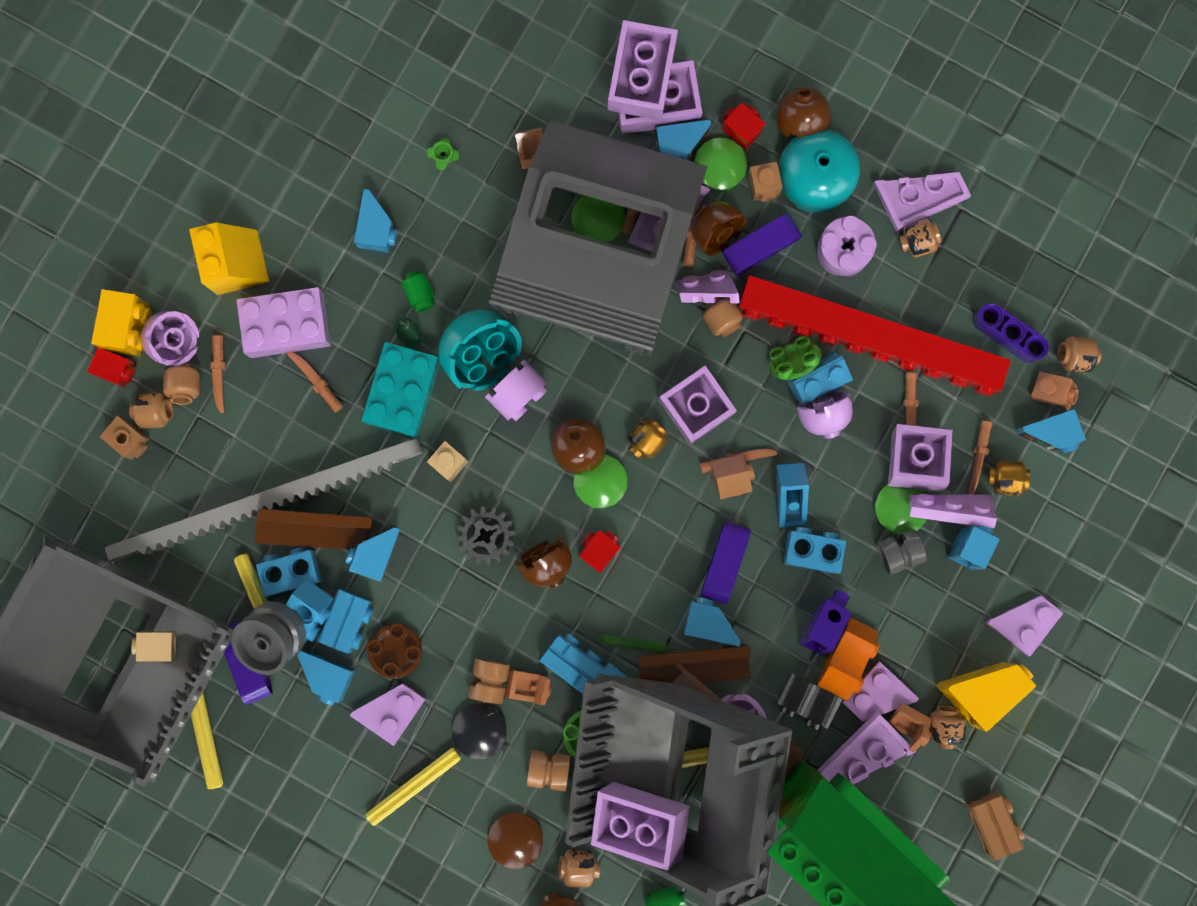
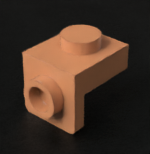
(527, 145)
(1055, 390)
(528, 687)
(911, 724)

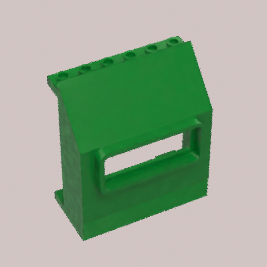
(849, 849)

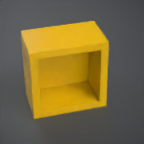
(120, 323)

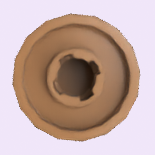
(489, 681)
(548, 770)

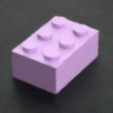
(642, 70)
(680, 106)
(283, 322)
(640, 825)

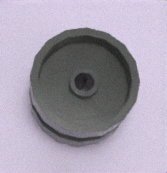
(268, 638)

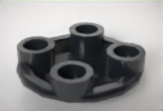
(479, 731)

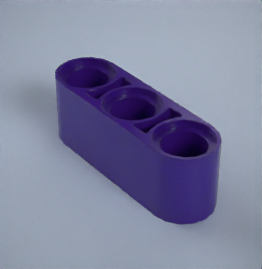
(762, 244)
(1023, 337)
(725, 562)
(249, 683)

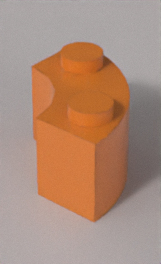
(848, 660)

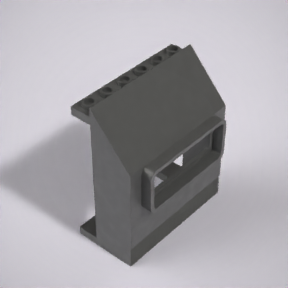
(587, 280)
(52, 627)
(637, 737)

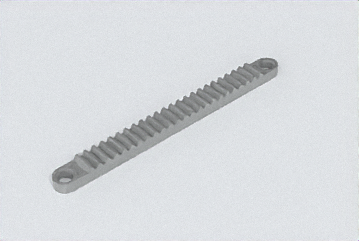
(269, 499)

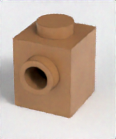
(764, 182)
(125, 438)
(732, 476)

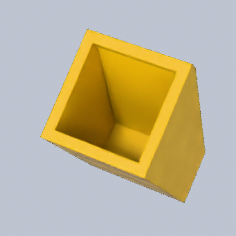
(229, 257)
(988, 692)

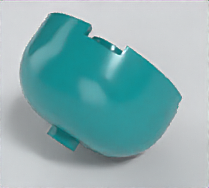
(817, 186)
(473, 336)

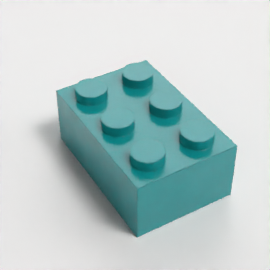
(401, 390)

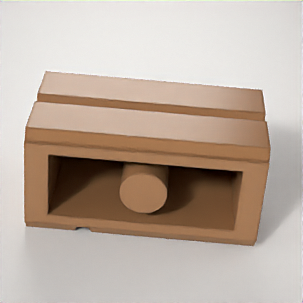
(995, 826)

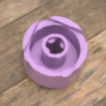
(846, 231)
(517, 391)

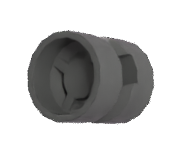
(900, 552)

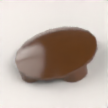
(394, 651)
(515, 840)

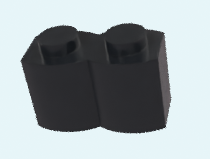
(808, 701)

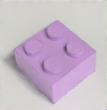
(697, 405)
(920, 458)

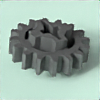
(492, 548)

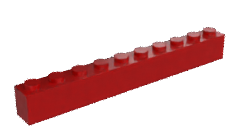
(874, 336)

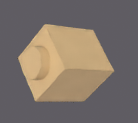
(447, 461)
(155, 645)

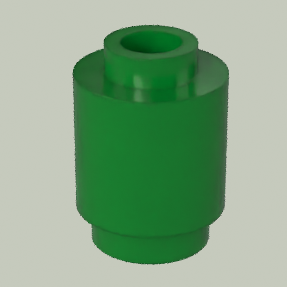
(418, 291)
(665, 897)

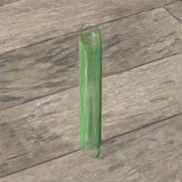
(635, 645)

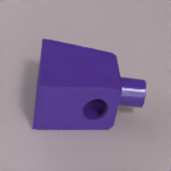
(822, 634)

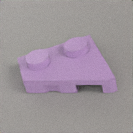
(707, 287)
(1026, 624)
(879, 693)
(390, 713)

